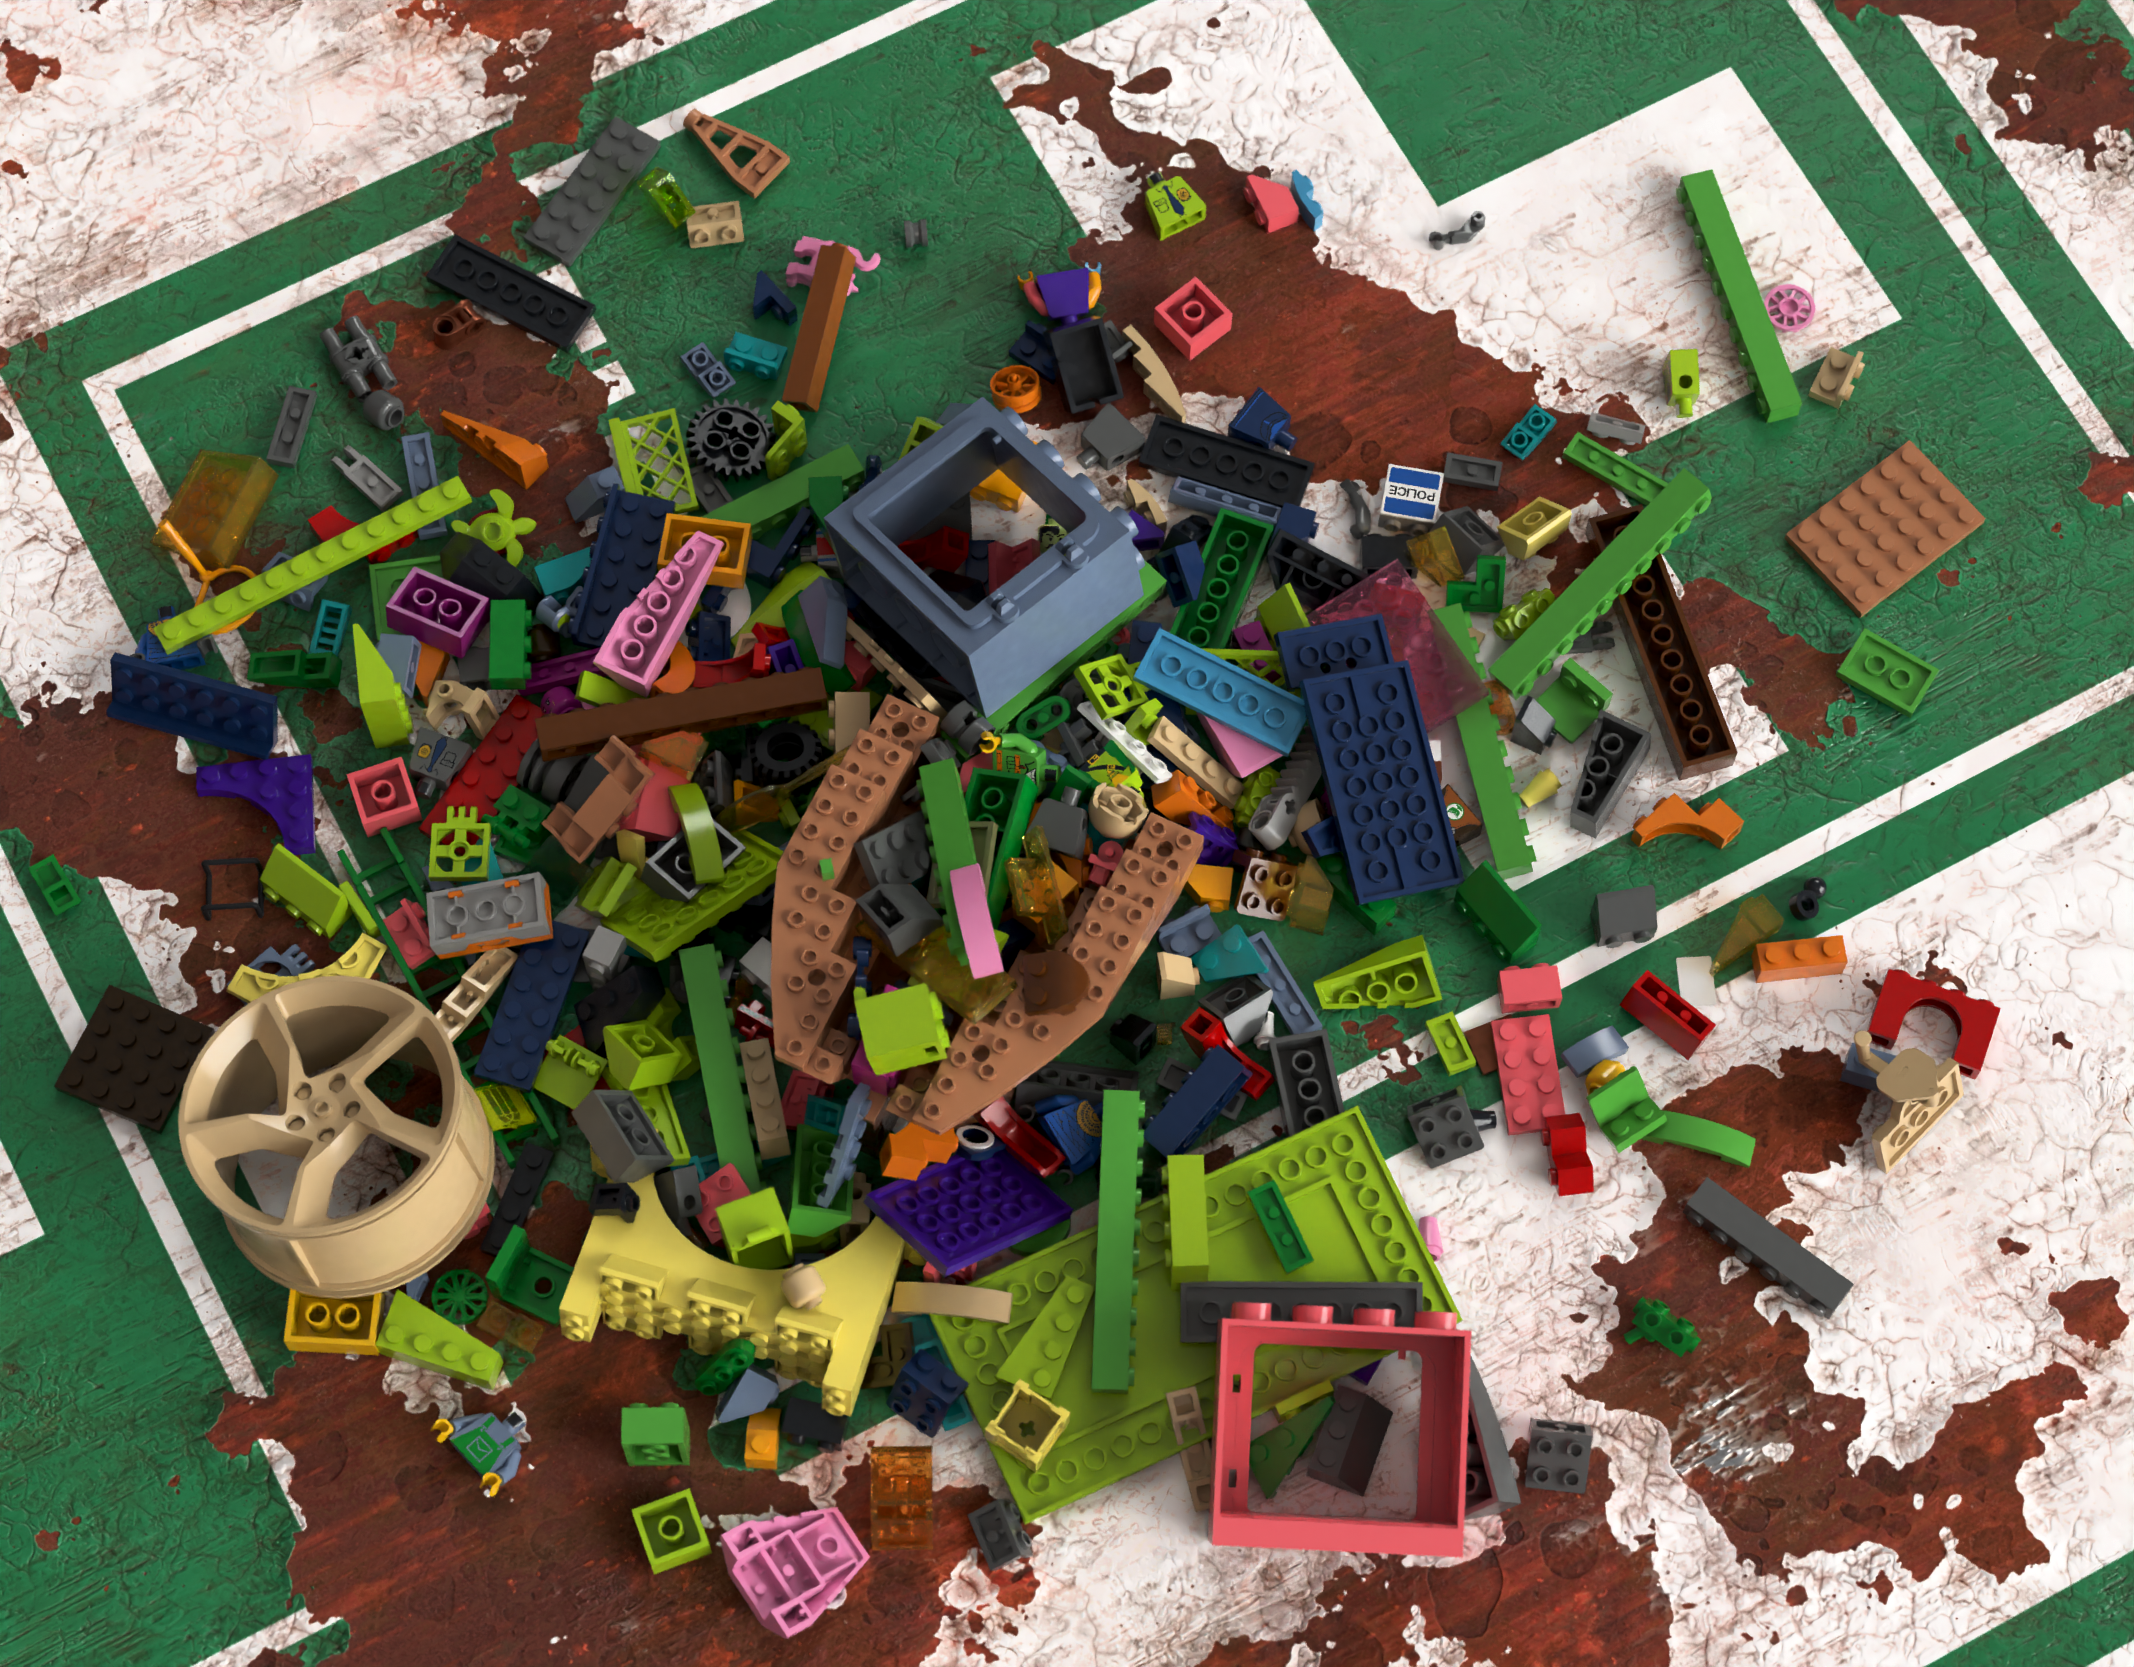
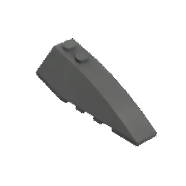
(1489, 1471)

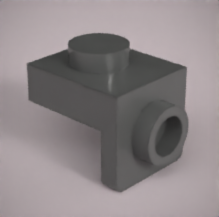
(1117, 343)

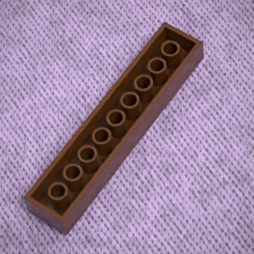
(1667, 660)

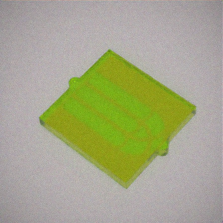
(504, 1107)

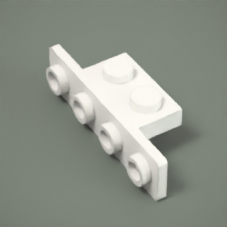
(1132, 748)

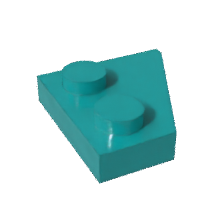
(1229, 957)

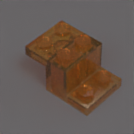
(901, 1498)

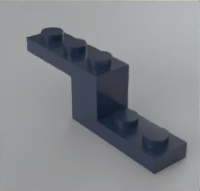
(765, 564)

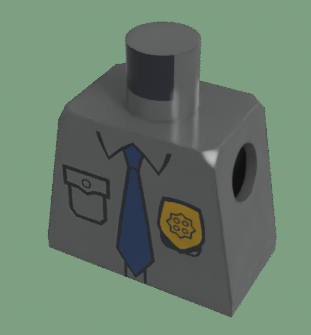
(436, 761)

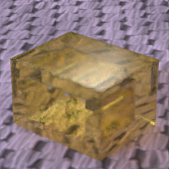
(1164, 1034)

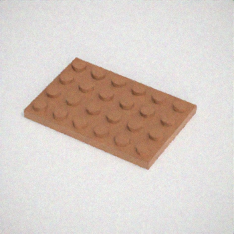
(1884, 528)

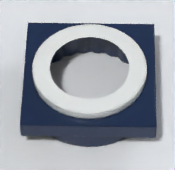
(977, 1151)

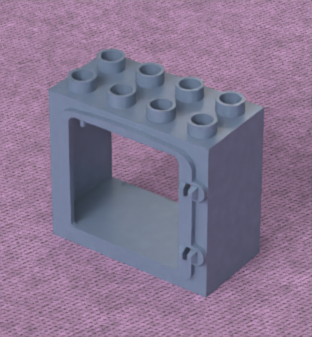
(1040, 610)

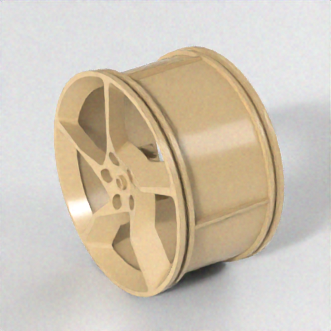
(324, 1119)

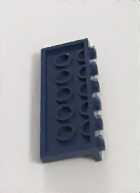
(620, 564)
(193, 706)

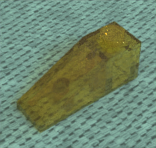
(1752, 926)

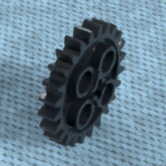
(730, 439)

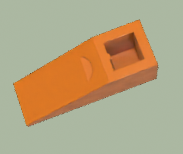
(1183, 795)

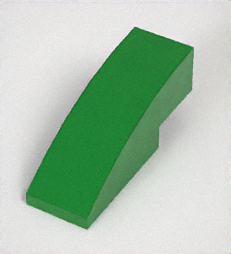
(295, 669)

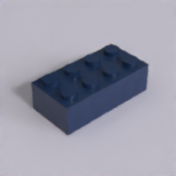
(1196, 1102)

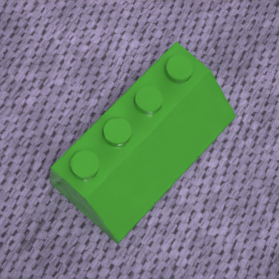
(808, 1168)

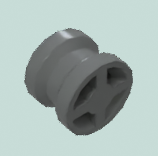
(915, 233)

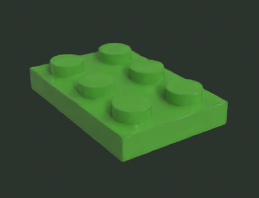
(1887, 673)

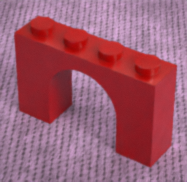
(1972, 1017)

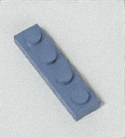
(422, 476)
(1286, 994)

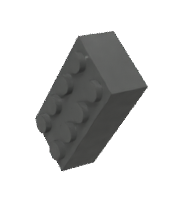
(1304, 1079)

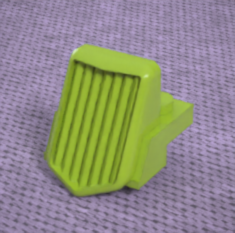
(609, 888)

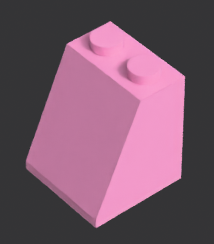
(1235, 751)

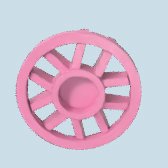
(1790, 308)

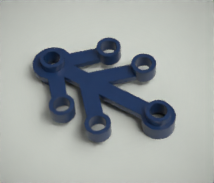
(861, 952)

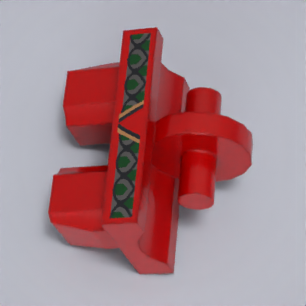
(753, 1023)

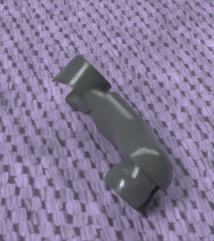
(1461, 236)
(1362, 512)

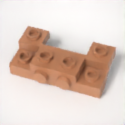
(607, 804)

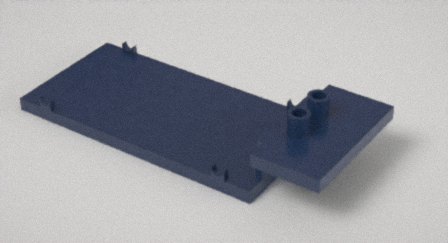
(1373, 758)

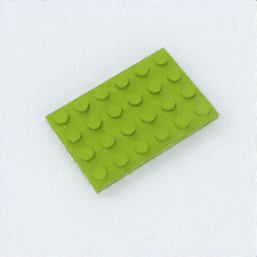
(661, 925)

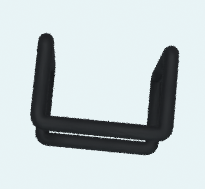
(207, 909)

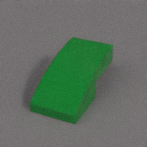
(54, 885)

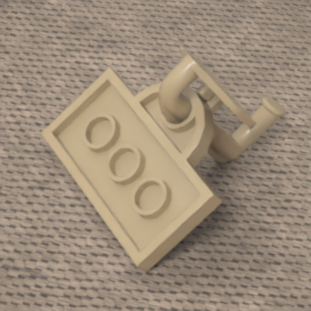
(1919, 1096)

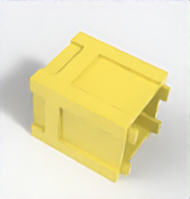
(1027, 1407)

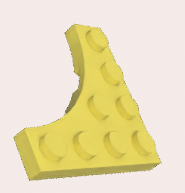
(358, 961)

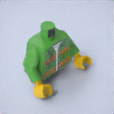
(1020, 755)

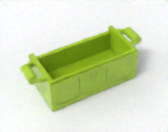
(756, 1231)

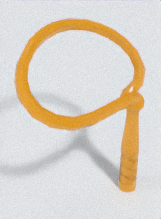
(205, 576)

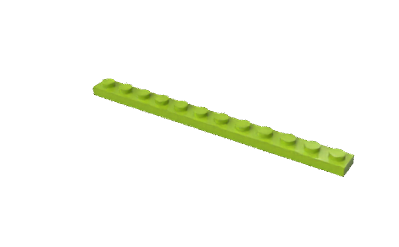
(312, 565)

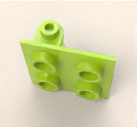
(569, 1072)

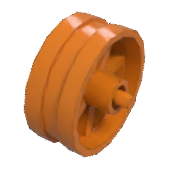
(1014, 385)

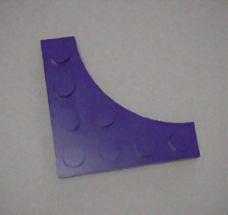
(274, 786)

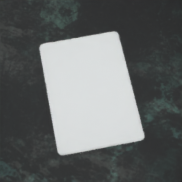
(1695, 981)

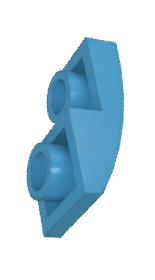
(1302, 192)

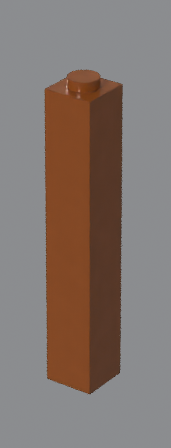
(819, 327)

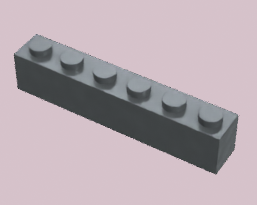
(1767, 1248)

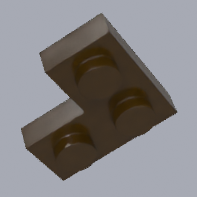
(897, 1350)

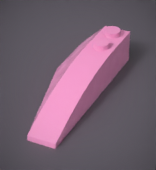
(656, 618)

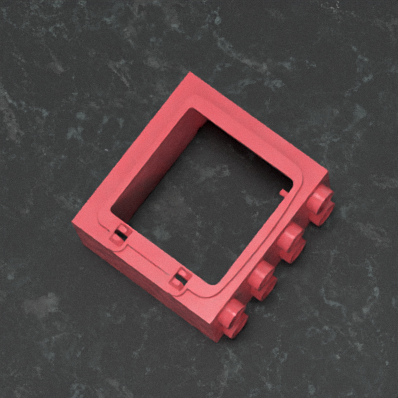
(1442, 1432)

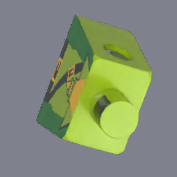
(1112, 767)

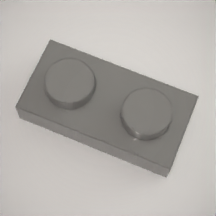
(1605, 426)

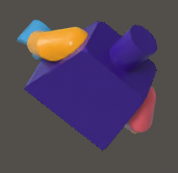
(1063, 293)

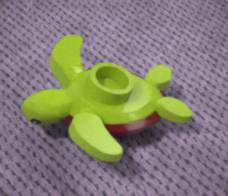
(498, 527)

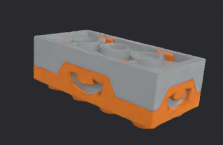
(489, 915)

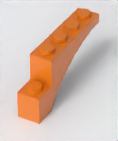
(911, 1149)

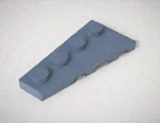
(847, 1144)

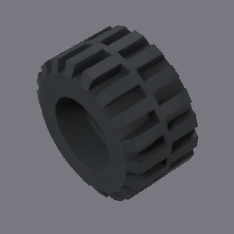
(781, 742)

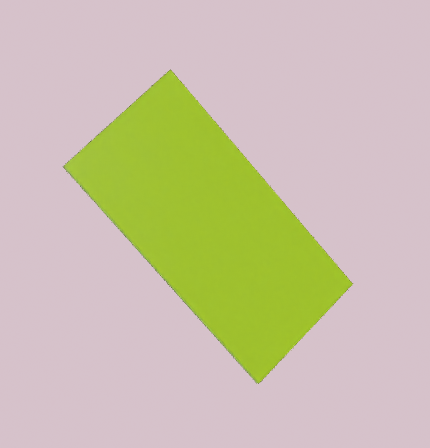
(1353, 1230)

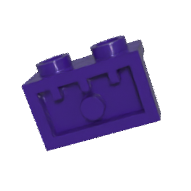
(1218, 841)

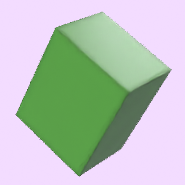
(827, 869)

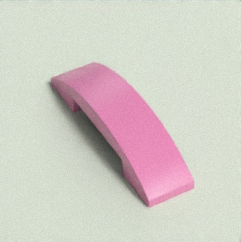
(975, 921)

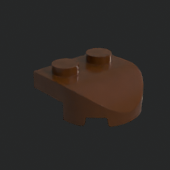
(1053, 983)

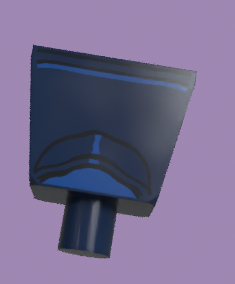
(1263, 423)

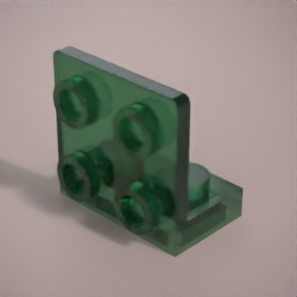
(561, 872)

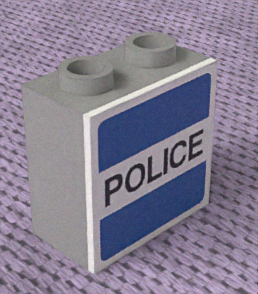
(1410, 499)

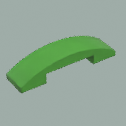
(1706, 1137)

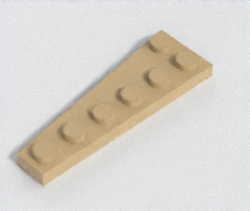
(897, 675)

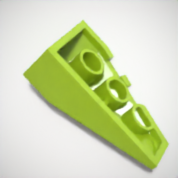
(770, 609)
(1388, 977)

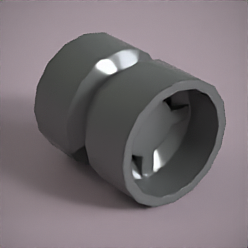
(966, 726)

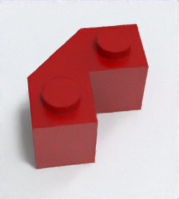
(1567, 1153)

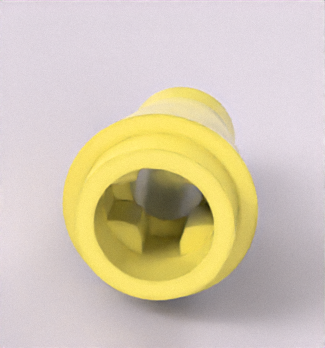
(1540, 788)

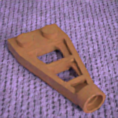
(758, 172)

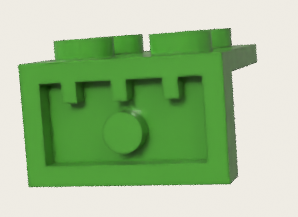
(1574, 700)
(1625, 1110)

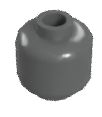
(383, 410)

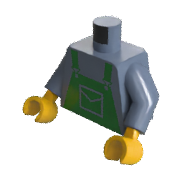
(485, 1445)

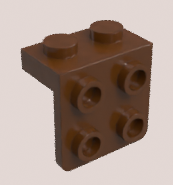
(1264, 884)

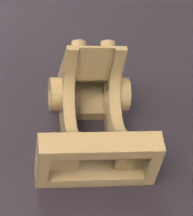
(472, 703)

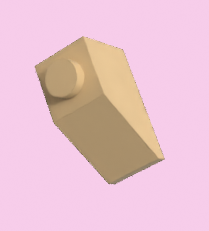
(1175, 976)

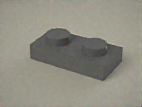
(1472, 471)

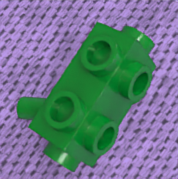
(1657, 1323)

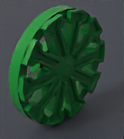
(460, 1296)

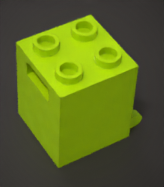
(901, 1028)

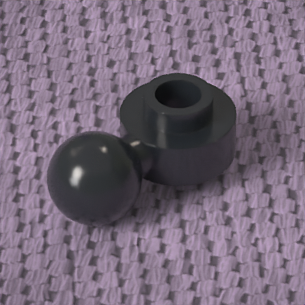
(1804, 903)

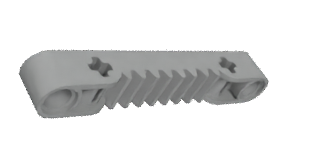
(1279, 810)

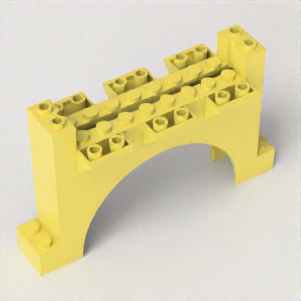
(656, 1279)

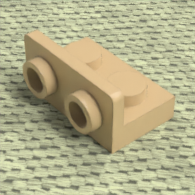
(715, 225)
(1835, 377)

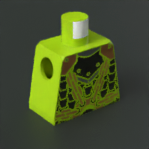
(1681, 380)

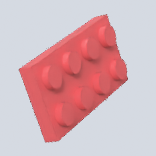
(1527, 1072)

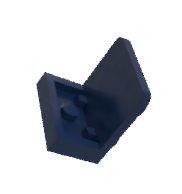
(925, 1392)

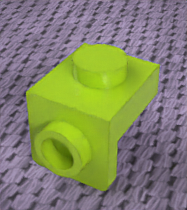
(788, 814)

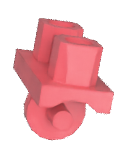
(1105, 865)

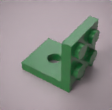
(518, 1272)

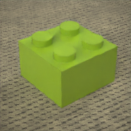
(671, 1531)

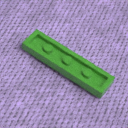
(1613, 469)

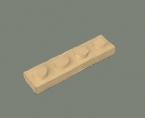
(1195, 762)

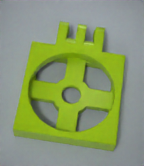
(1094, 692)
(460, 826)

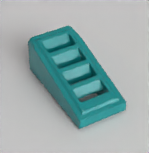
(326, 607)

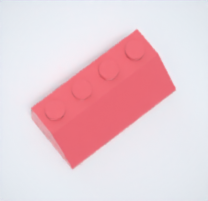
(654, 814)

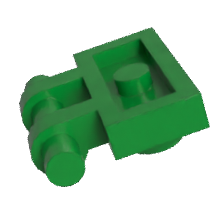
(521, 809)

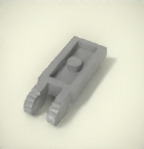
(368, 479)

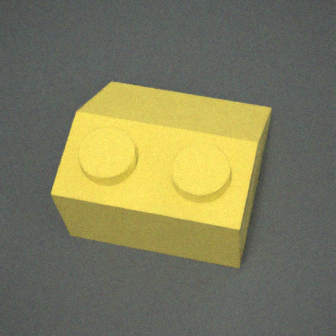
(1534, 527)

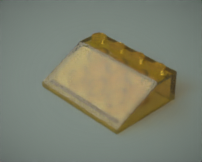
(218, 505)

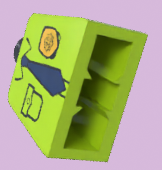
(1172, 205)

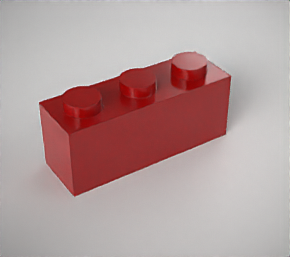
(1667, 1014)

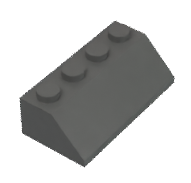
(1072, 1079)

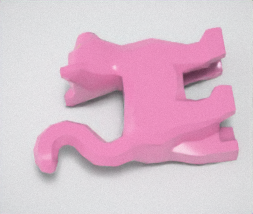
(810, 247)

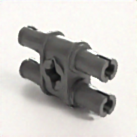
(367, 350)

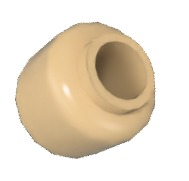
(803, 1286)

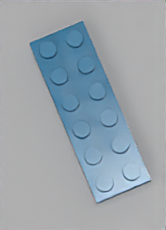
(1222, 692)

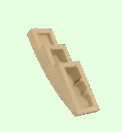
(1157, 381)
(475, 990)

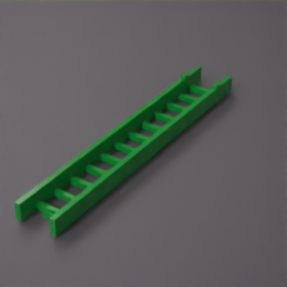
(397, 859)

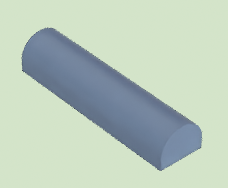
(1210, 500)

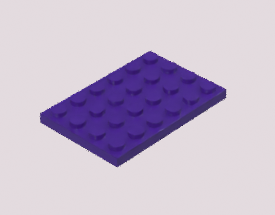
(968, 1209)

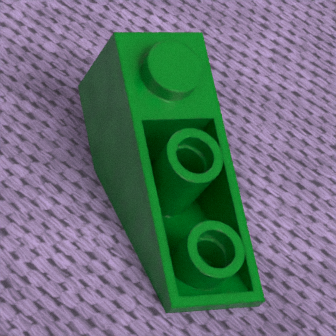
(824, 497)

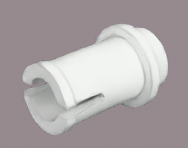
(1266, 1032)

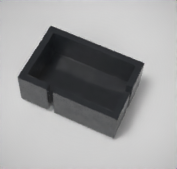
(1083, 364)

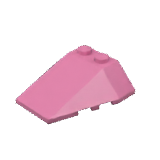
(792, 1566)

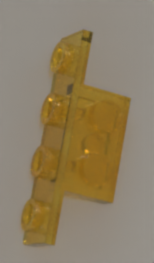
(1035, 885)

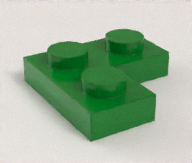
(1485, 592)

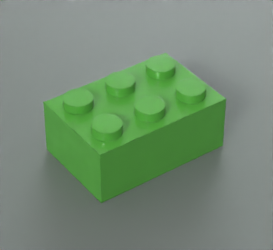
(655, 1435)

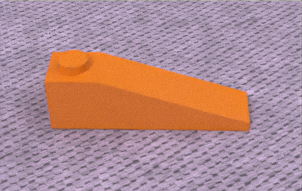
(506, 451)

